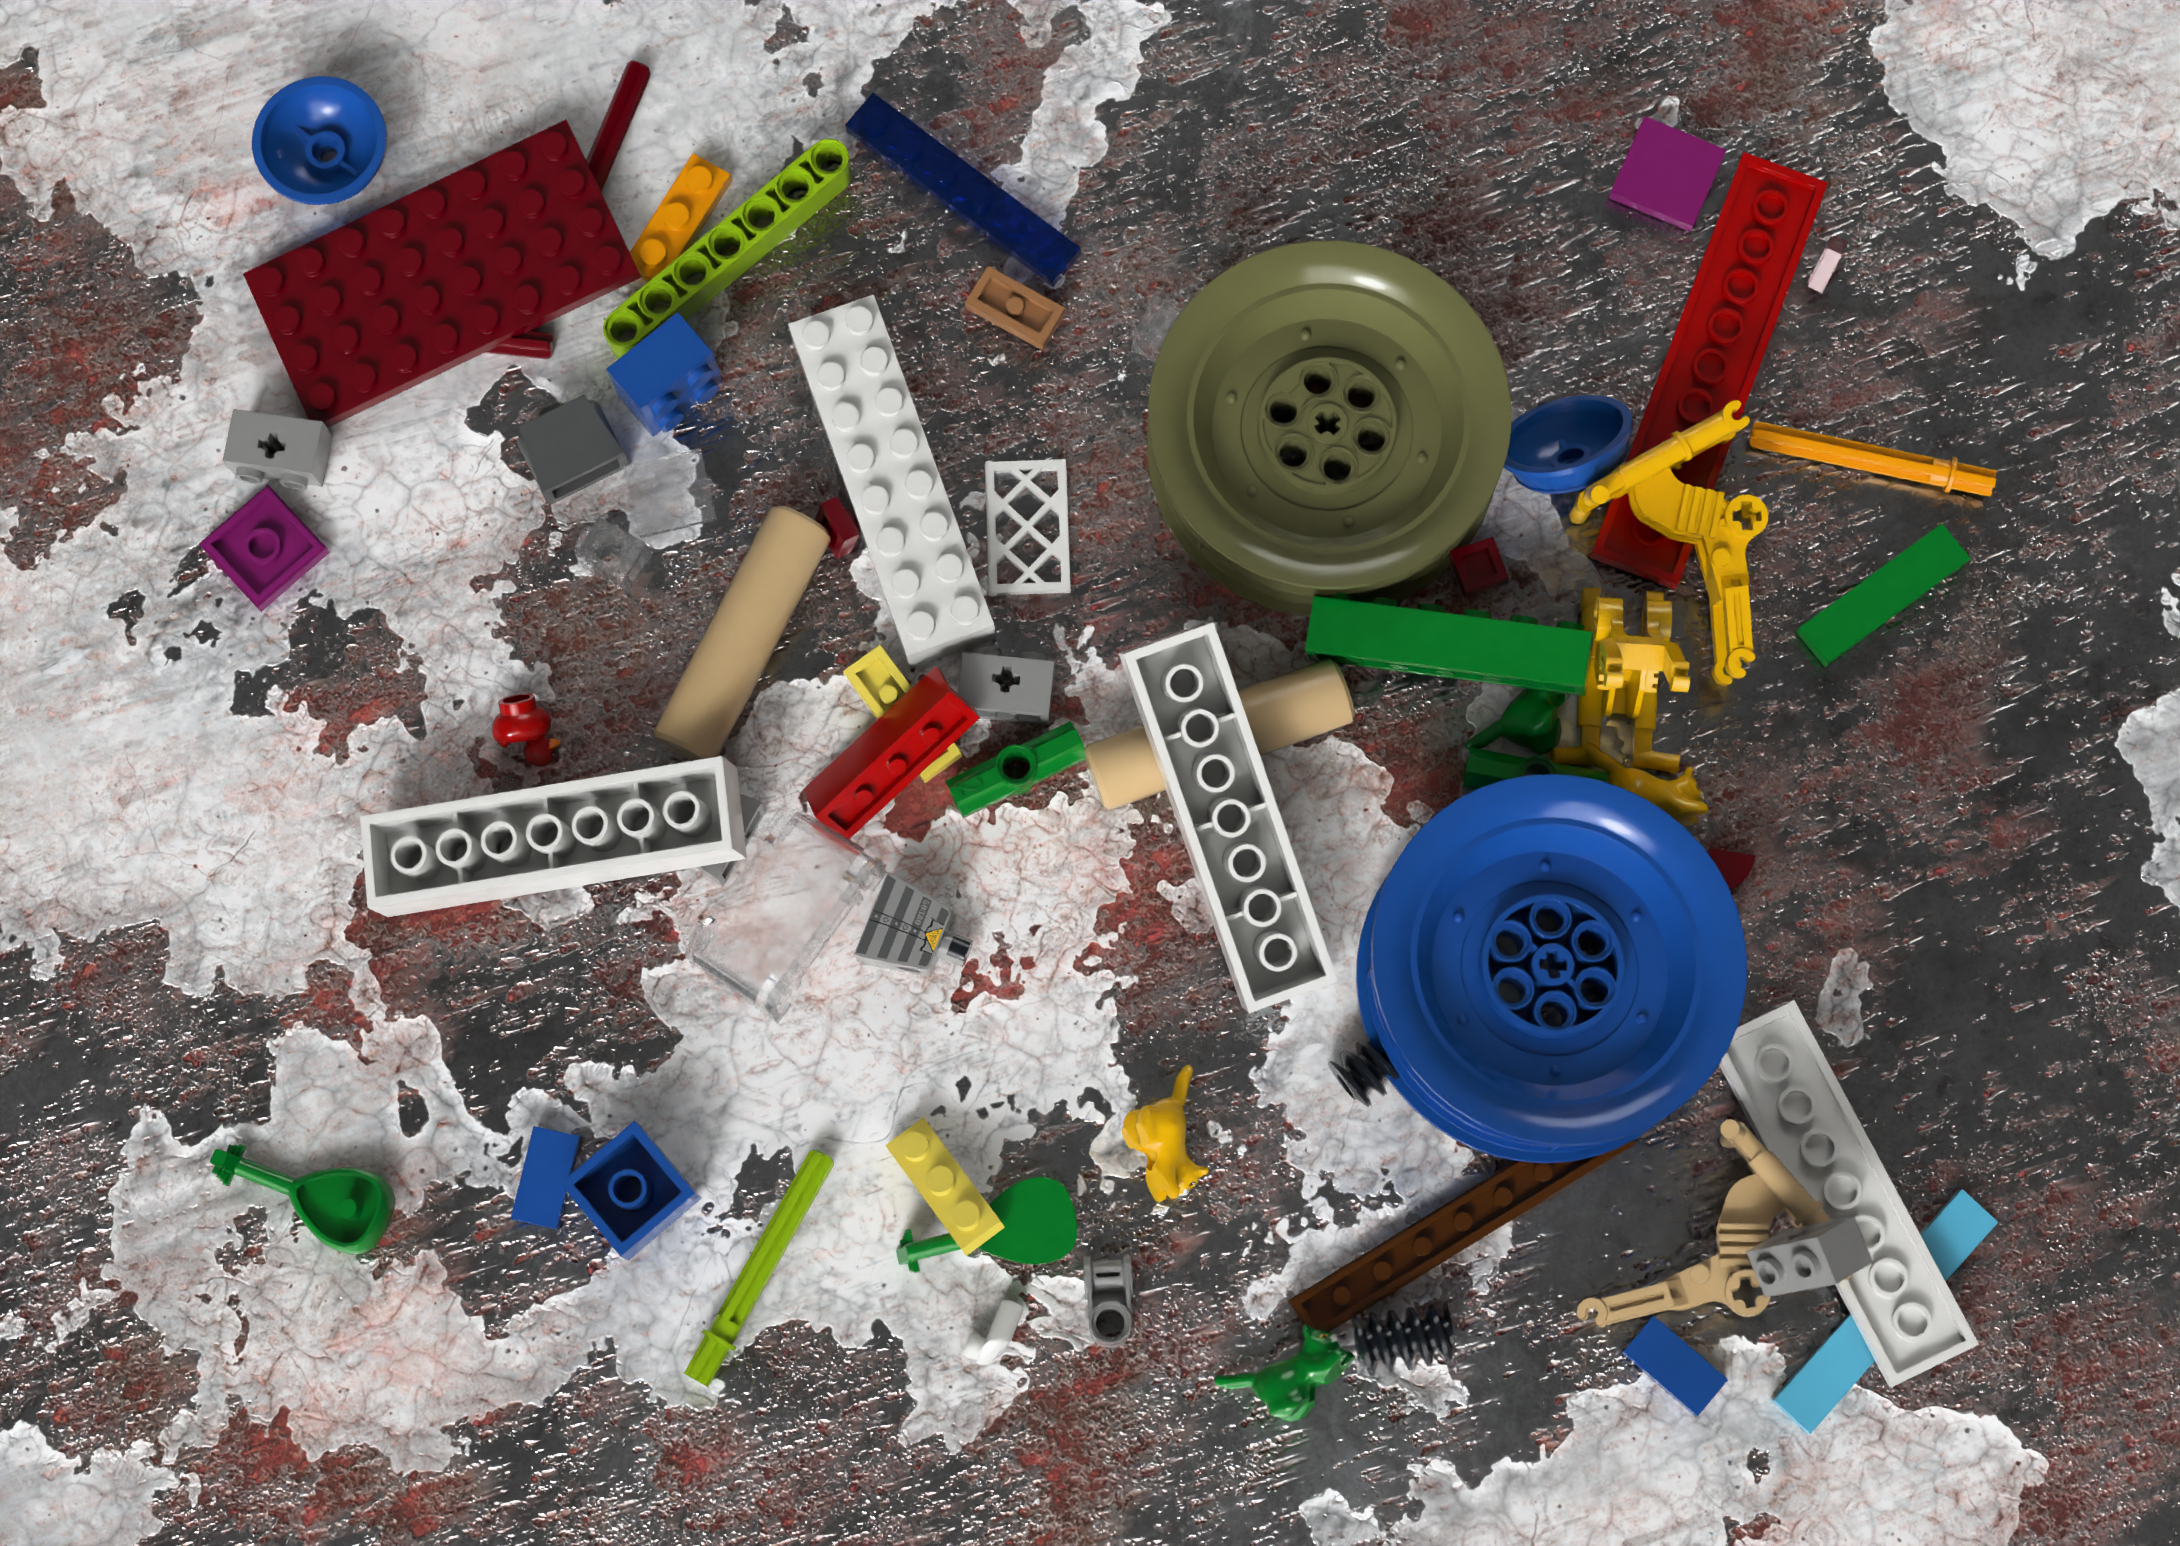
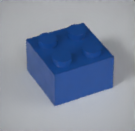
(666, 375)
(630, 1191)

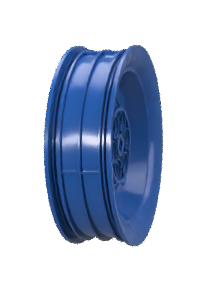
(1604, 871)

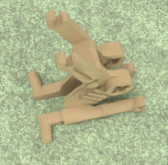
(1741, 1226)

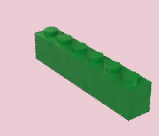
(1450, 644)

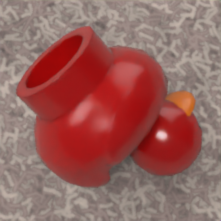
(525, 721)

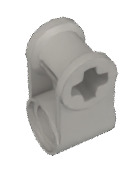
(1108, 1295)

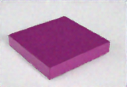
(1667, 173)
(264, 548)

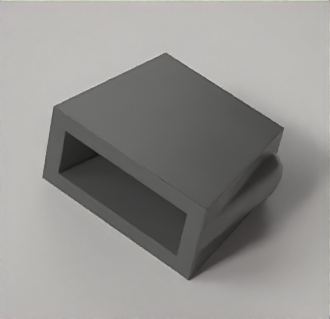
(570, 448)

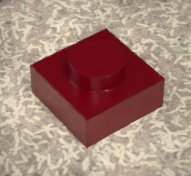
(841, 526)
(1478, 566)

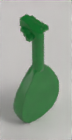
(338, 1205)
(1036, 1222)

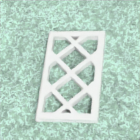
(996, 505)

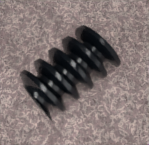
(1364, 1071)
(1404, 1338)

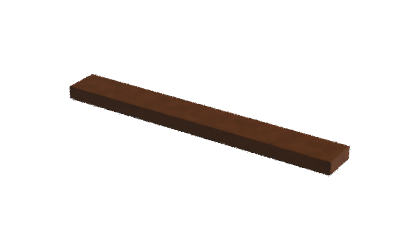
(1436, 1239)

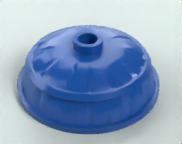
(307, 123)
(1569, 443)

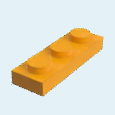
(680, 216)

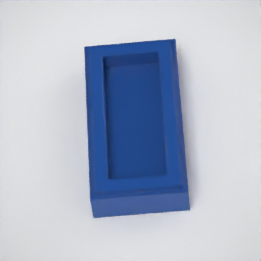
(547, 1163)
(1674, 1366)

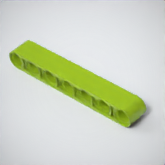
(737, 230)

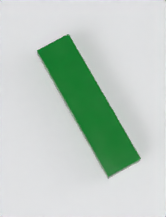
(1883, 595)

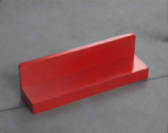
(890, 754)

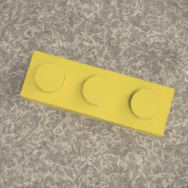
(880, 687)
(945, 1186)

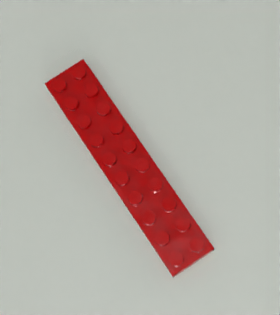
(1717, 345)

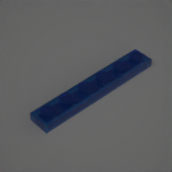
(963, 189)

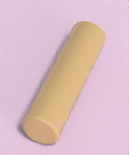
(742, 634)
(1278, 713)

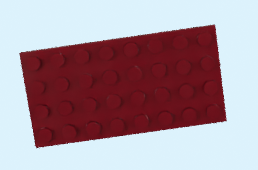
(441, 275)

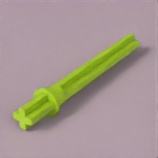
(759, 1268)

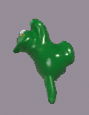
(1527, 721)
(1291, 1383)

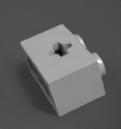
(258, 434)
(1027, 699)
(1809, 1256)

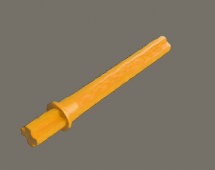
(1873, 458)

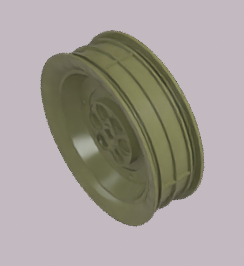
(1360, 327)

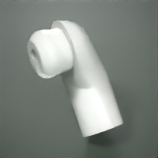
(999, 1335)

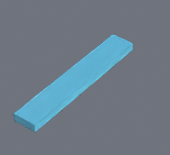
(1844, 1353)

